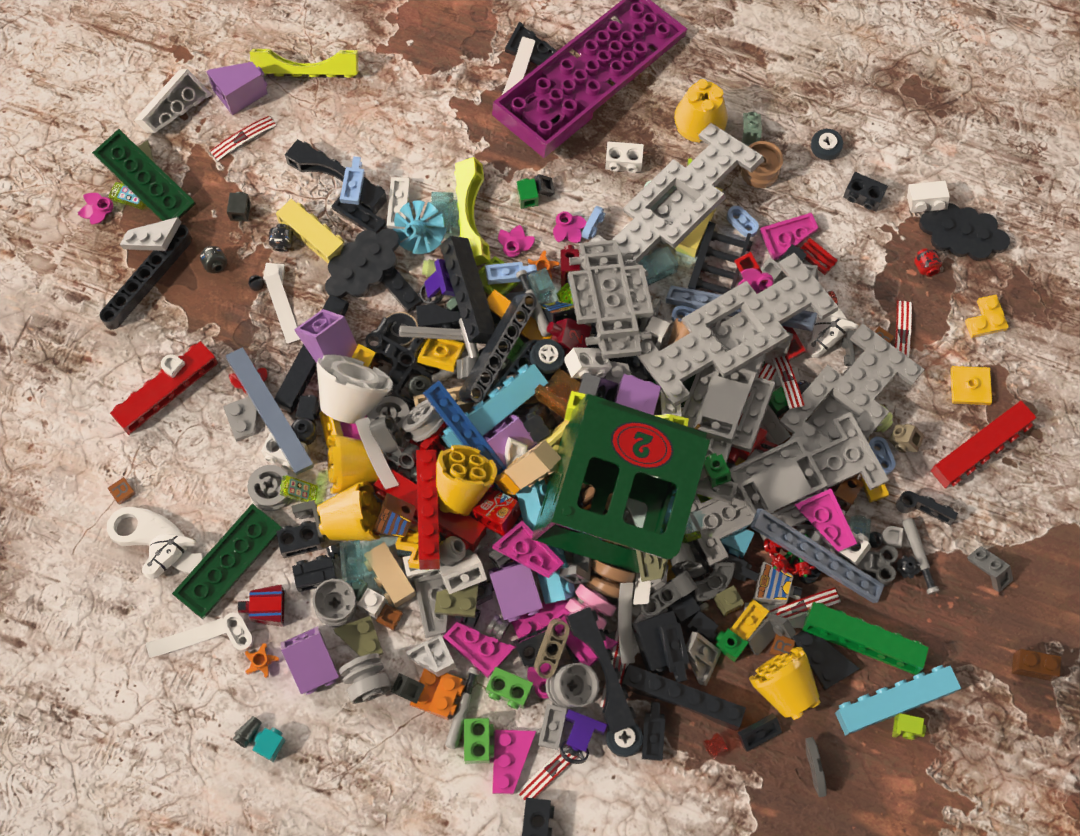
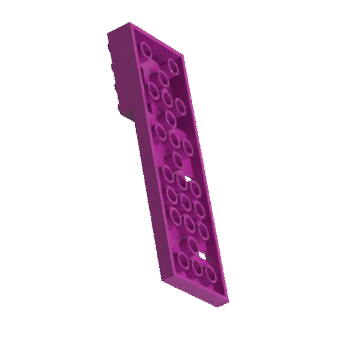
(580, 85)

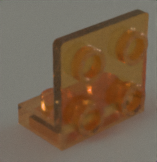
(557, 392)

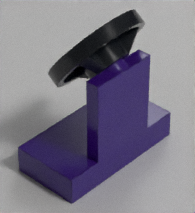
(437, 282)
(580, 736)

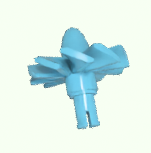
(422, 233)

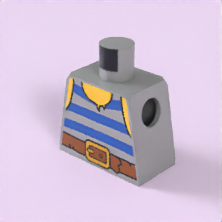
(775, 586)

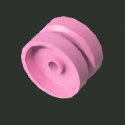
(594, 601)

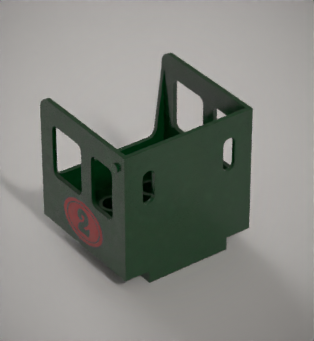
(634, 459)

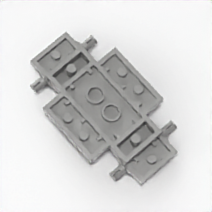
(610, 297)

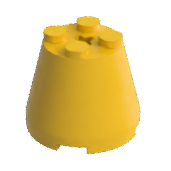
(699, 108)
(348, 463)
(462, 478)
(350, 514)
(787, 683)

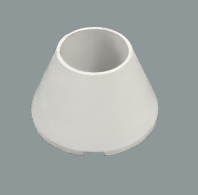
(349, 388)

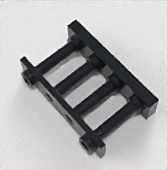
(707, 251)

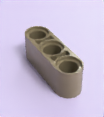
(551, 638)

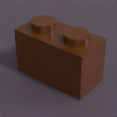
(1036, 665)

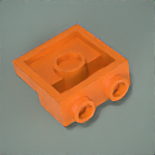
(439, 694)

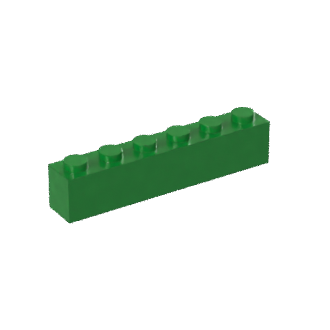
(865, 638)

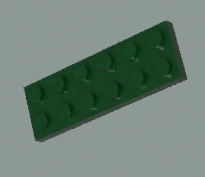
(143, 177)
(227, 561)

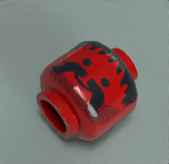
(928, 262)

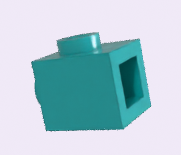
(269, 743)

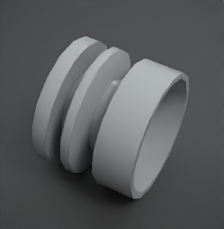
(326, 594)
(582, 684)

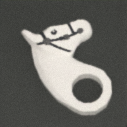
(828, 332)
(153, 529)

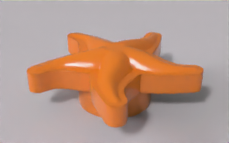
(543, 263)
(260, 661)

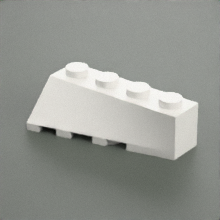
(173, 100)

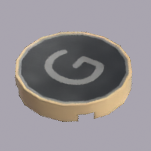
(400, 319)

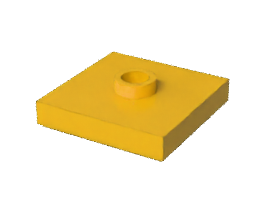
(441, 353)
(971, 385)

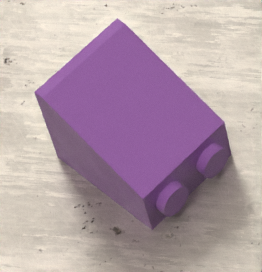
(238, 85)
(327, 335)
(637, 394)
(509, 427)
(515, 590)
(309, 661)

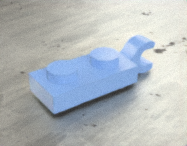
(352, 182)
(506, 272)

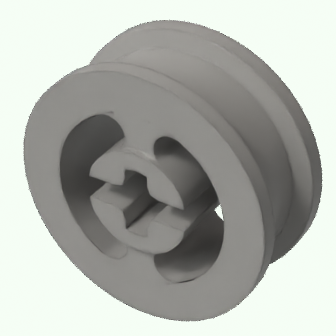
(398, 409)
(422, 421)
(262, 480)

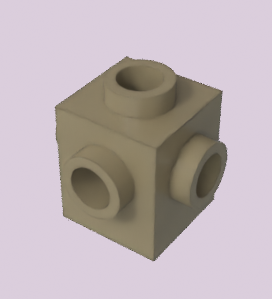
(906, 438)

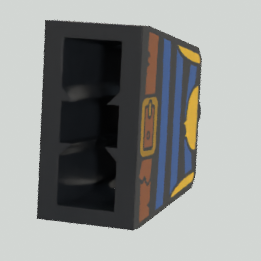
(556, 311)

